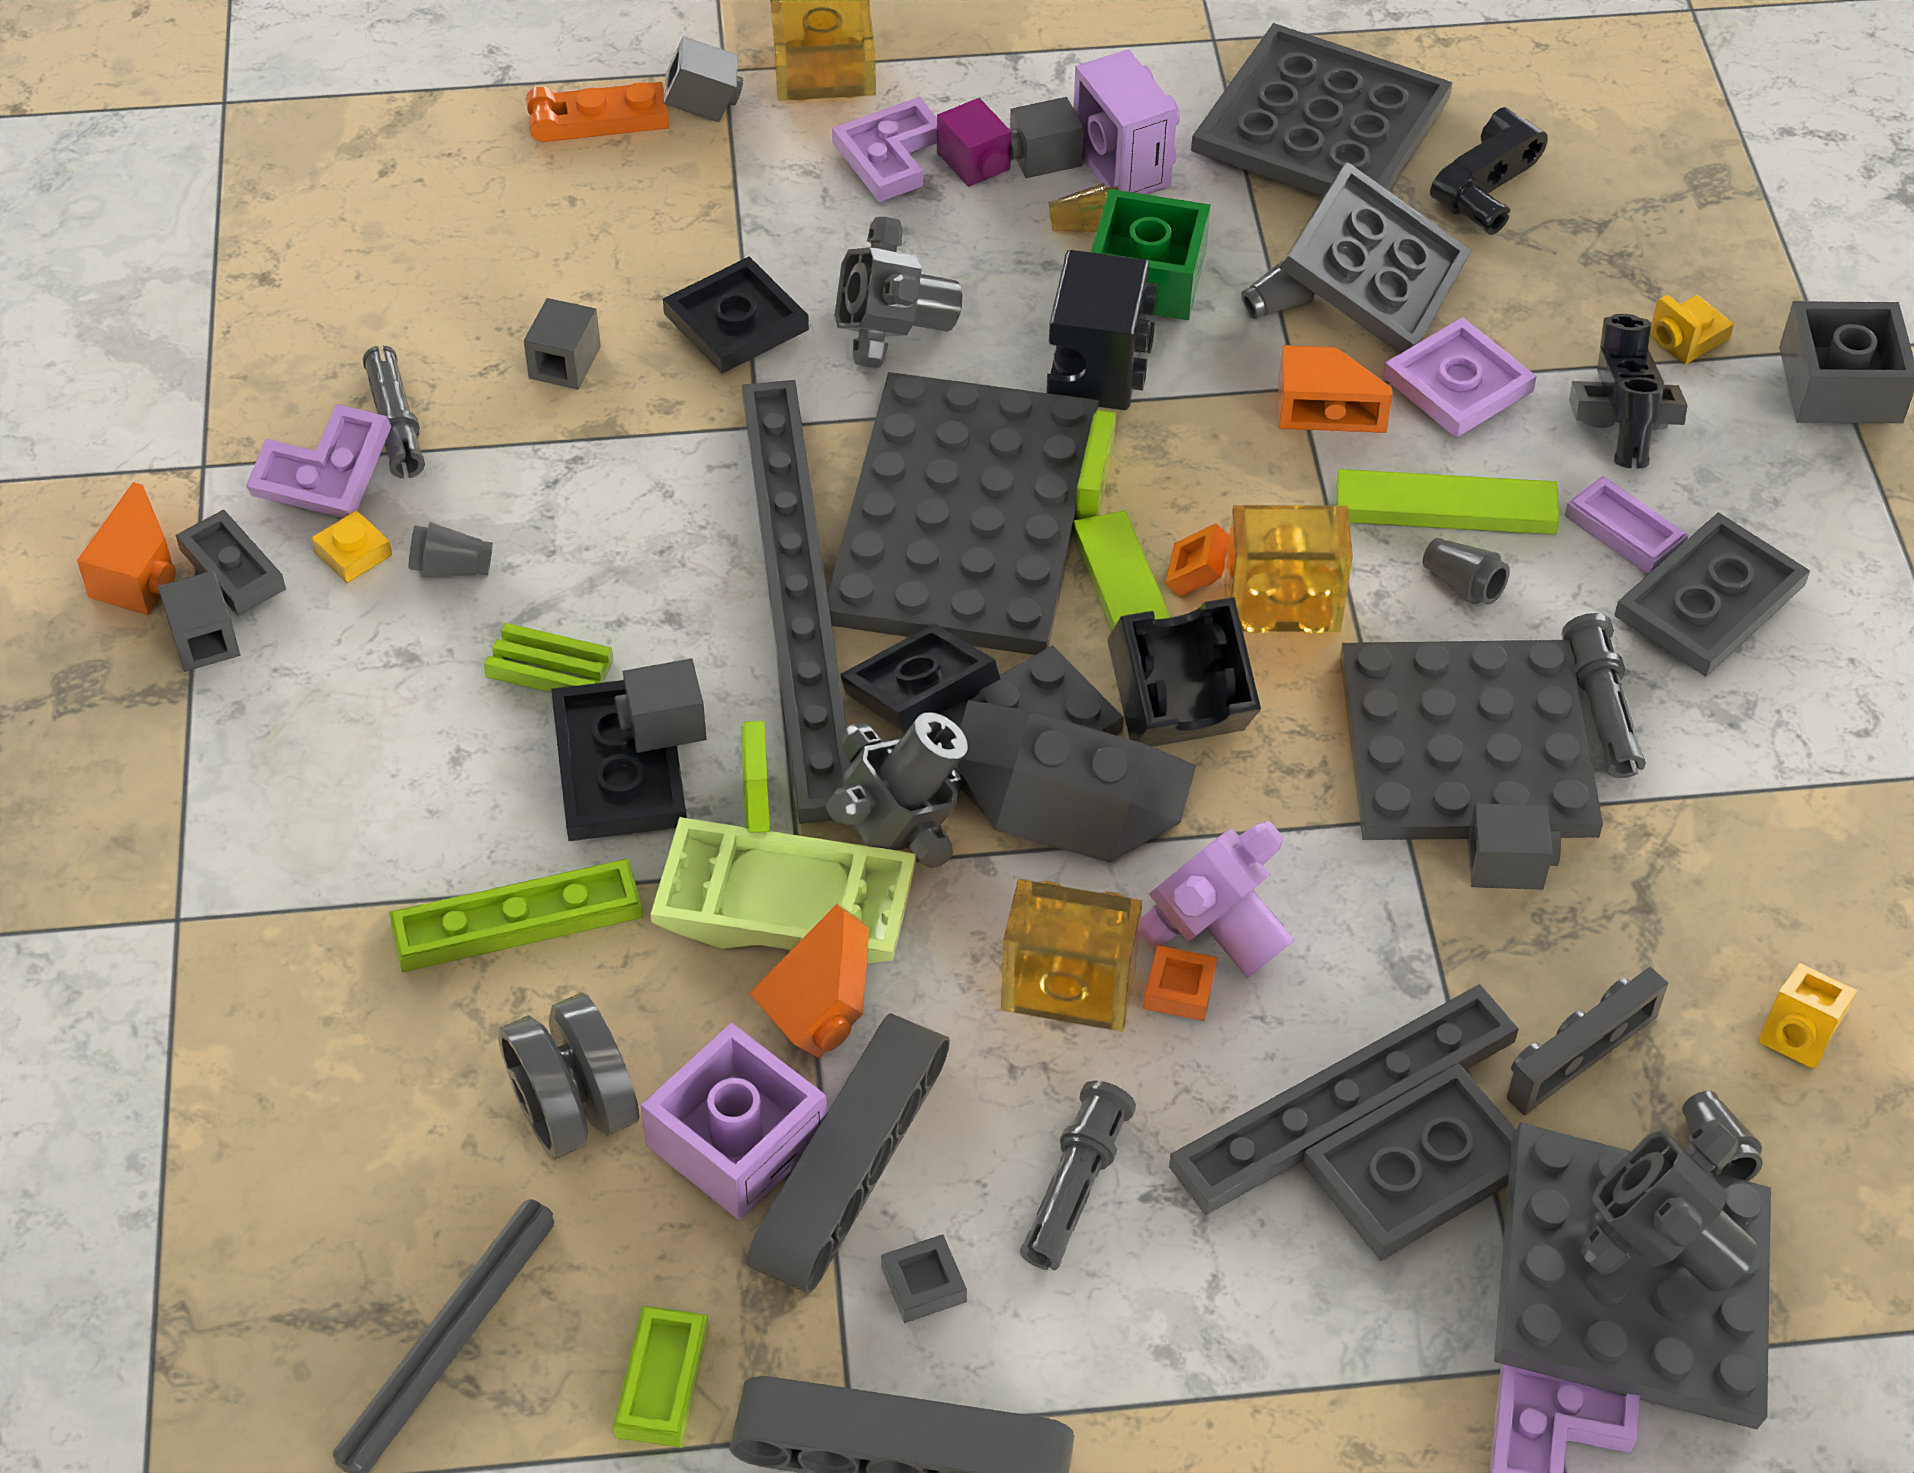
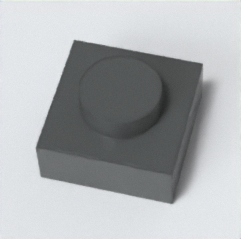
(923, 1278)

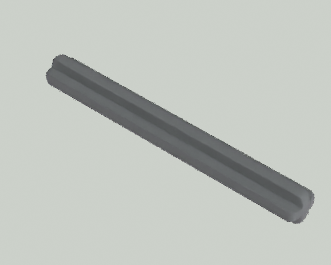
(443, 1338)

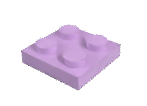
(1459, 377)

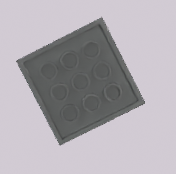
(1313, 106)
(1465, 728)
(1643, 1324)

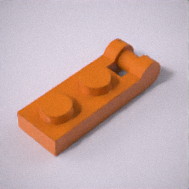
(596, 111)

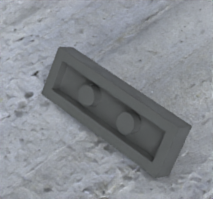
(1585, 1039)

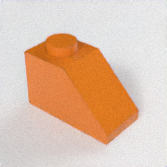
(1330, 392)
(128, 556)
(819, 984)

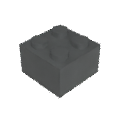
(1848, 362)

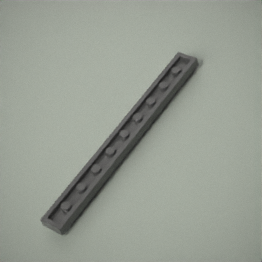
(797, 595)

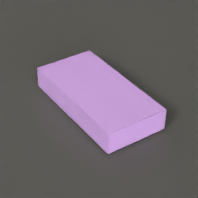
(1625, 524)

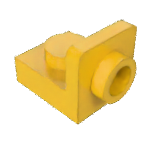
(1689, 327)
(1806, 1015)

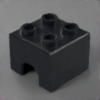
(1101, 328)
(1184, 674)

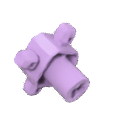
(1219, 895)

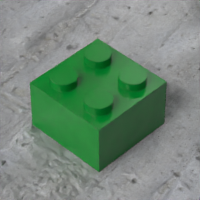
(1166, 234)

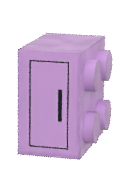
(1126, 123)
(733, 1120)

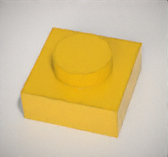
(351, 546)

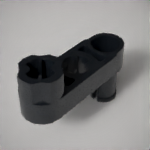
(1506, 150)
(1630, 384)

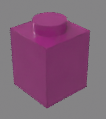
(973, 142)

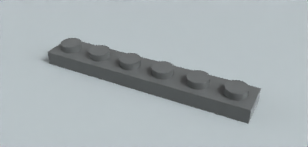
(1281, 1129)

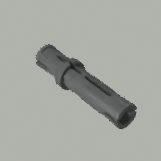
(392, 402)

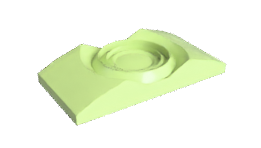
(777, 886)

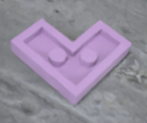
(881, 145)
(330, 477)
(1544, 1412)

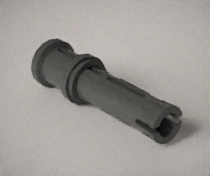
(1600, 675)
(1086, 1150)

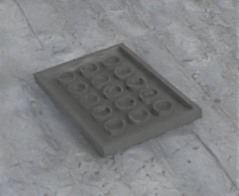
(963, 513)

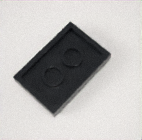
(603, 777)

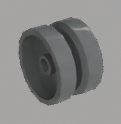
(568, 1075)

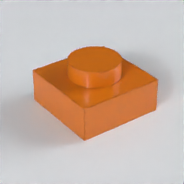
(1197, 560)
(1180, 983)

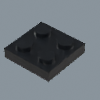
(735, 314)
(920, 676)

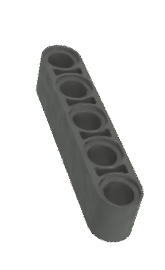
(848, 1153)
(862, 1431)

